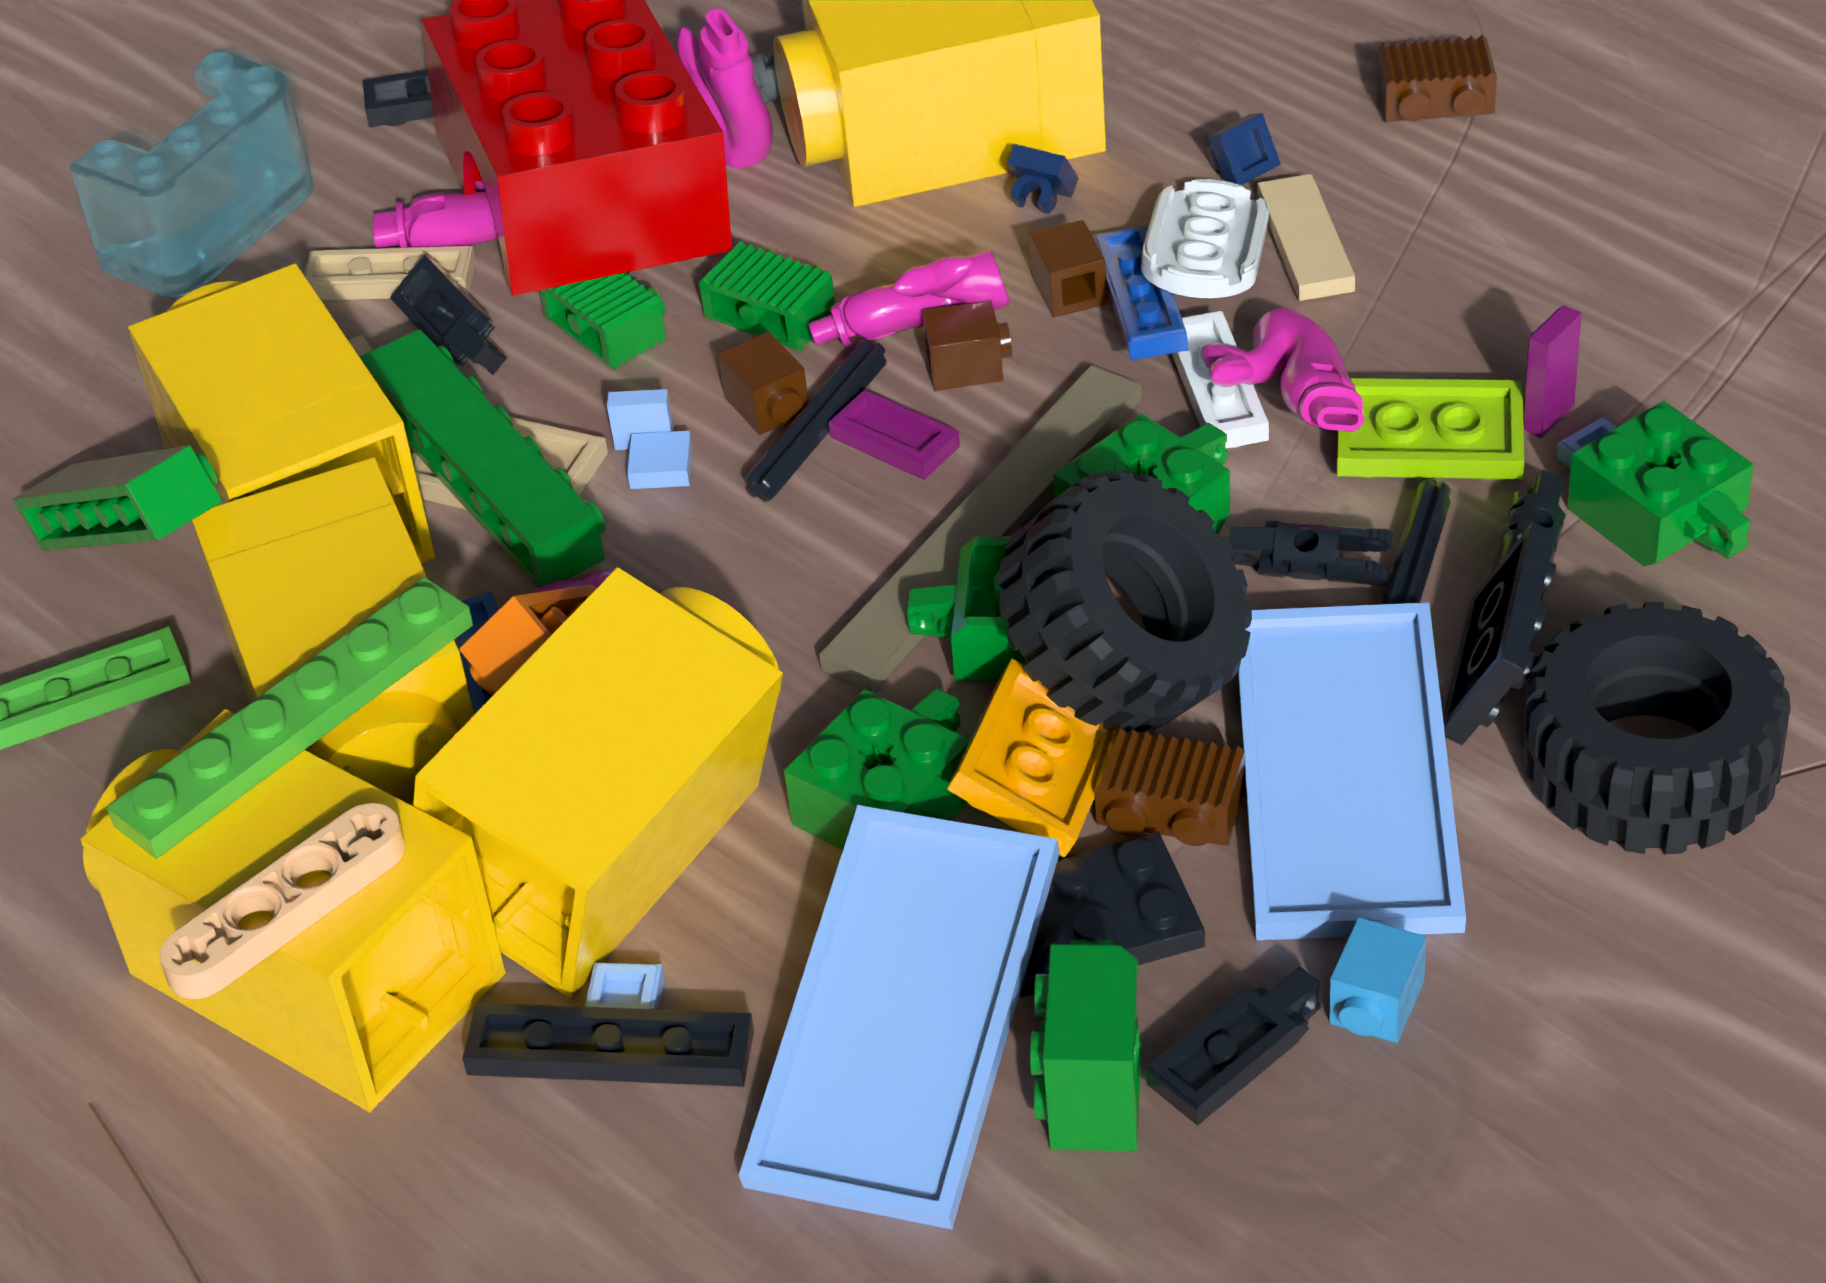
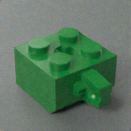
(1147, 448)
(1662, 487)
(969, 612)
(879, 760)
(1088, 1047)

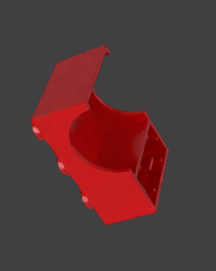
(580, 134)

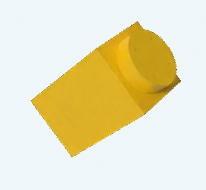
(939, 88)
(272, 392)
(303, 572)
(606, 768)
(354, 991)

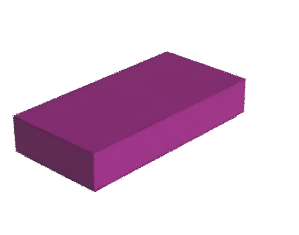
(1551, 371)
(894, 434)

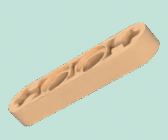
(341, 848)

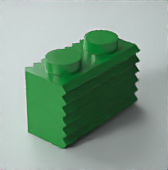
(767, 293)
(608, 316)

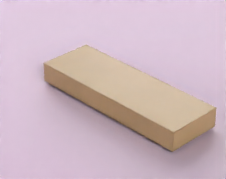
(1306, 238)
(380, 271)

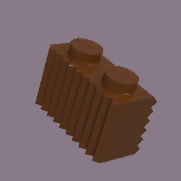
(1436, 79)
(1170, 787)

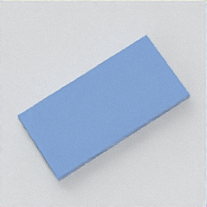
(1347, 773)
(901, 1017)

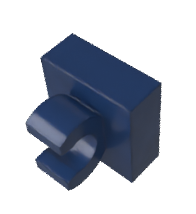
(1243, 149)
(1042, 172)

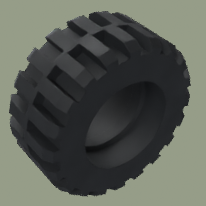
(1079, 633)
(1642, 786)

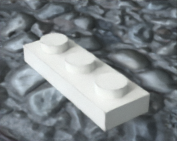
(1230, 409)

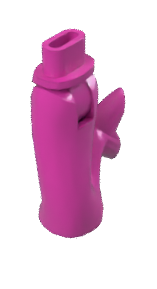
(729, 87)
(437, 221)
(899, 305)
(1313, 370)

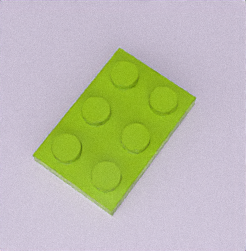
(1436, 430)

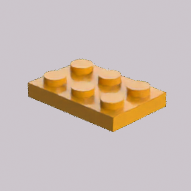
(1032, 761)

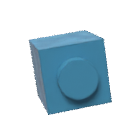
(1377, 980)

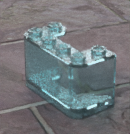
(205, 189)

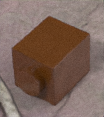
(1068, 268)
(965, 345)
(763, 382)

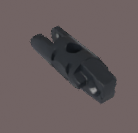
(1536, 506)
(1282, 550)

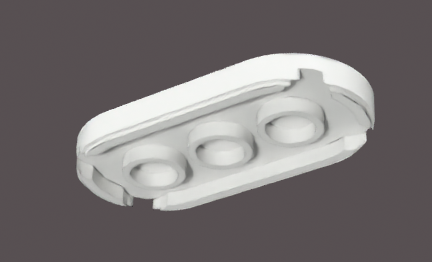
(1205, 239)

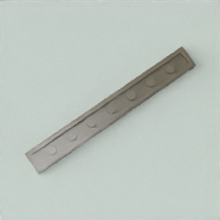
(1008, 496)

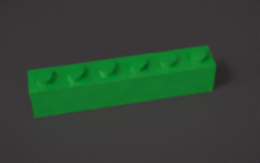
(487, 461)
(119, 499)

